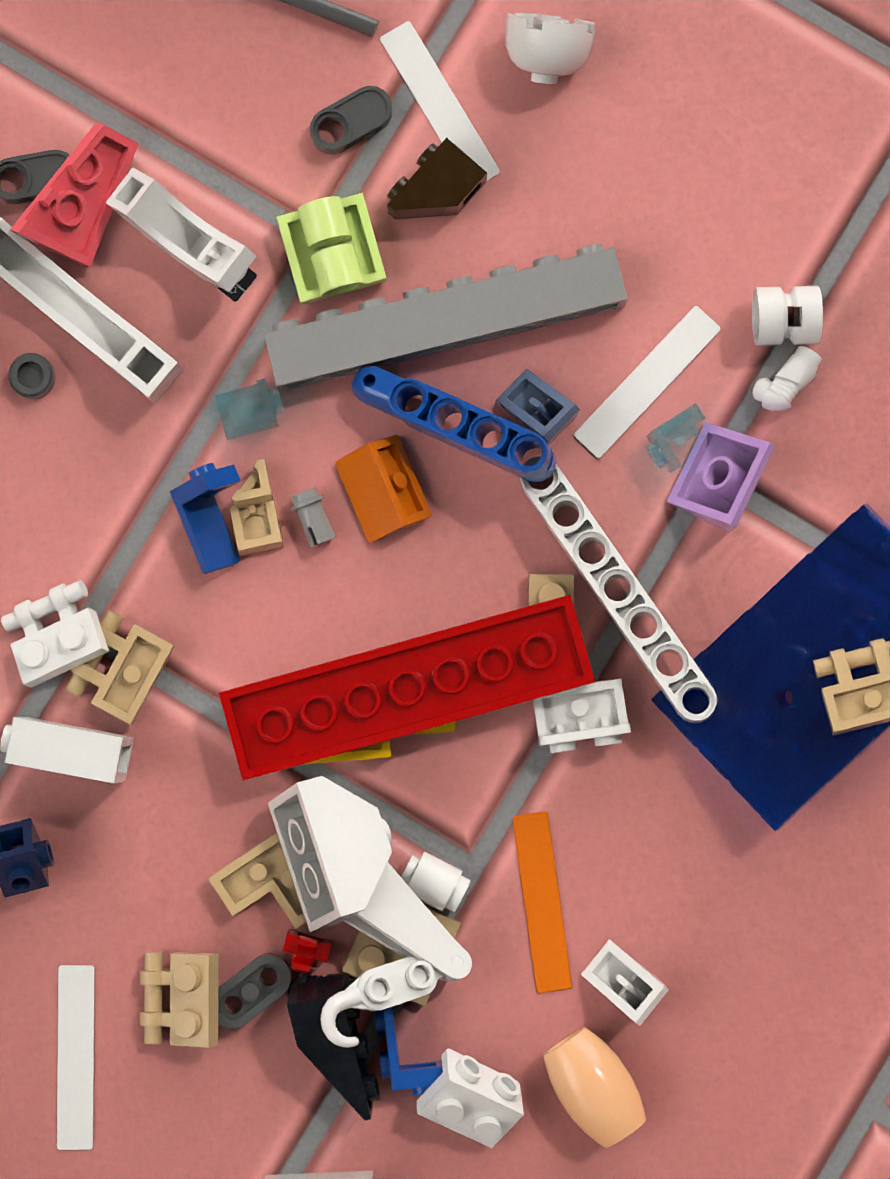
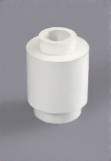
(435, 881)

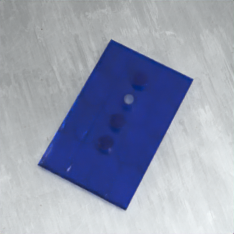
(757, 740)

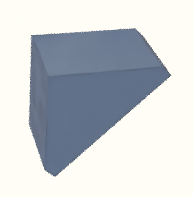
(538, 406)

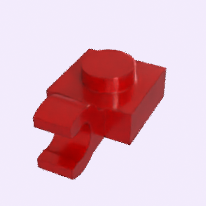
(306, 950)

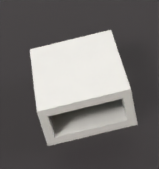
(67, 749)

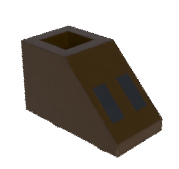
(439, 186)

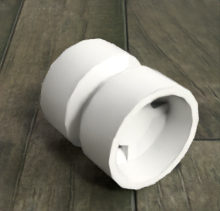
(771, 315)

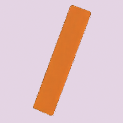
(542, 902)

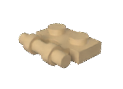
(131, 673)
(859, 701)
(193, 999)

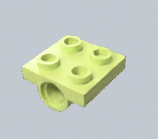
(331, 247)

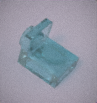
(249, 409)
(680, 430)

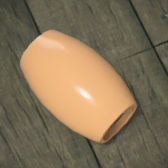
(594, 1087)

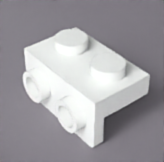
(580, 714)
(472, 1099)

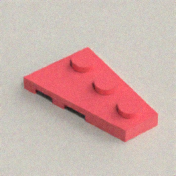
(72, 206)

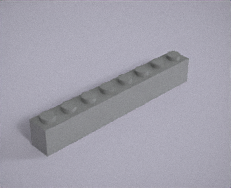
(446, 318)

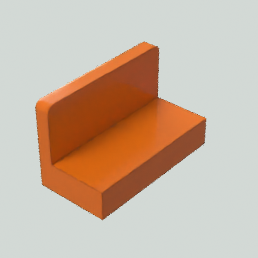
(383, 488)

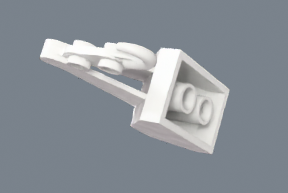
(342, 873)

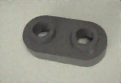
(252, 990)

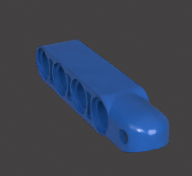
(390, 394)

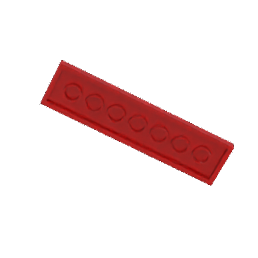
(406, 687)

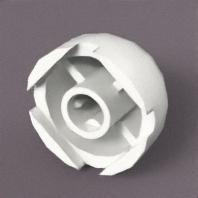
(548, 44)

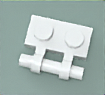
(61, 645)

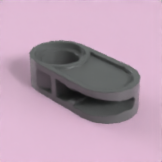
(360, 114)
(37, 171)

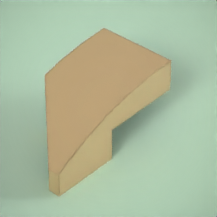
(255, 514)

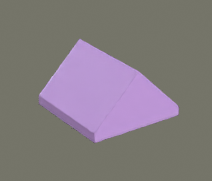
(720, 476)

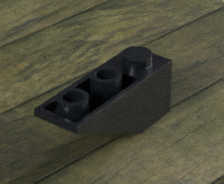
(339, 1065)

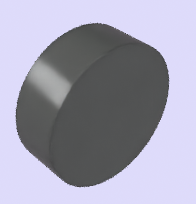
(32, 376)

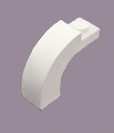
(180, 231)

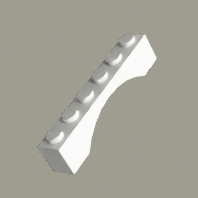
(85, 316)

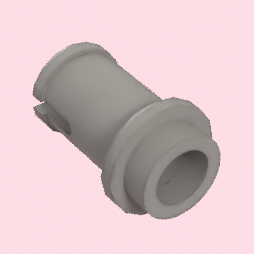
(313, 516)

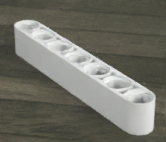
(622, 612)

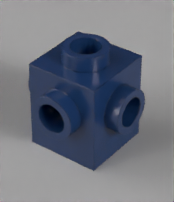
(23, 858)

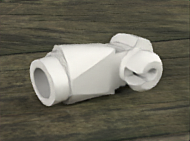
(790, 379)

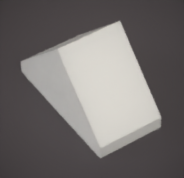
(625, 982)

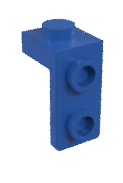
(203, 517)
(408, 1076)

